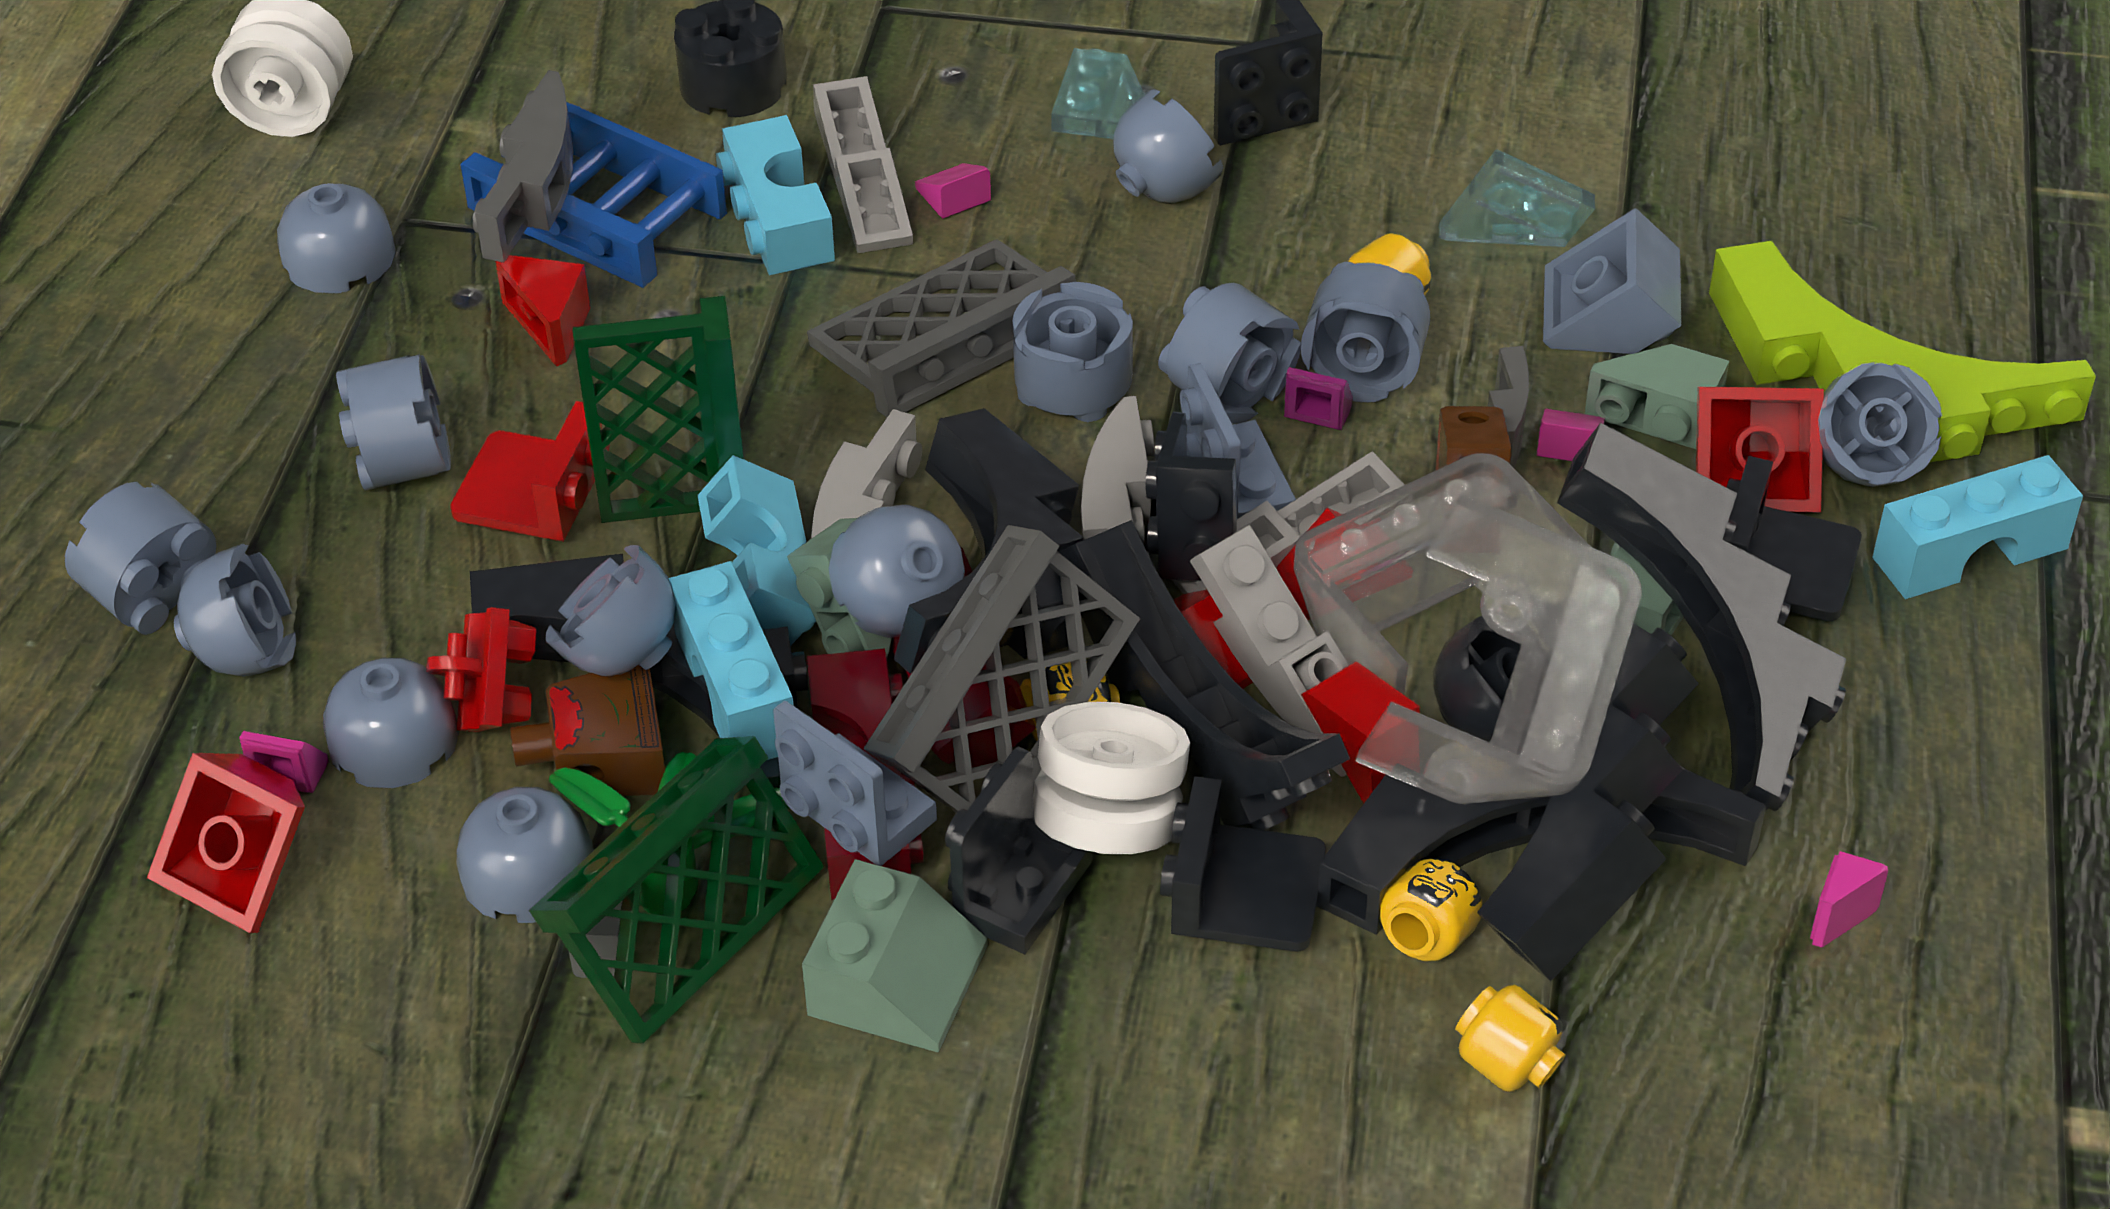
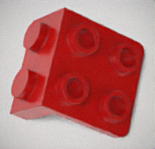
(529, 481)

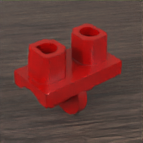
(477, 670)

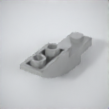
(1117, 473)
(868, 476)
(1267, 627)

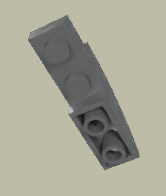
(535, 171)

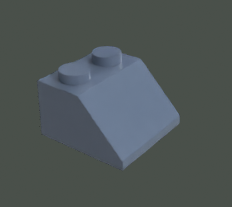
(1614, 290)

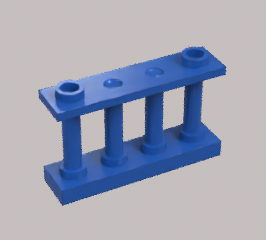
(593, 229)

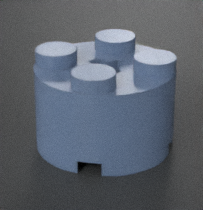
(1367, 328)
(1239, 343)
(1073, 350)
(393, 421)
(138, 553)

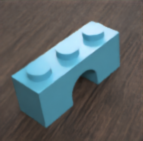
(782, 215)
(762, 524)
(1933, 534)
(731, 652)

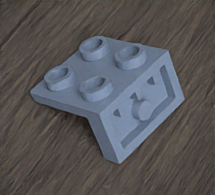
(1214, 436)
(846, 788)

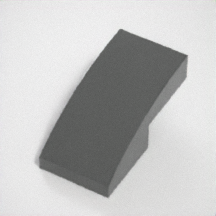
(1512, 394)

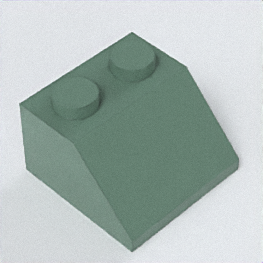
(891, 958)

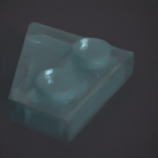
(1094, 93)
(1517, 206)

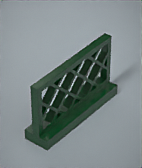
(713, 398)
(641, 846)

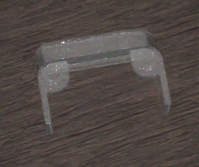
(1373, 562)
(1573, 627)

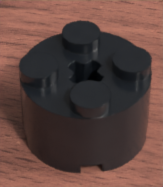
(730, 57)

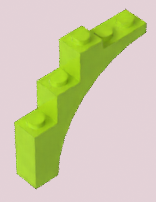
(1796, 333)

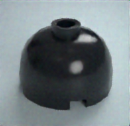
(1474, 678)

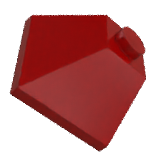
(1768, 426)
(228, 836)

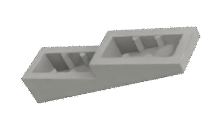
(861, 165)
(1342, 493)

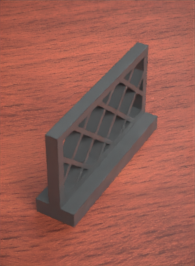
(948, 347)
(972, 639)

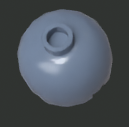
(1163, 151)
(334, 238)
(1879, 424)
(891, 562)
(234, 614)
(617, 617)
(389, 723)
(519, 849)

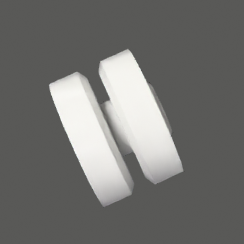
(282, 66)
(1109, 777)

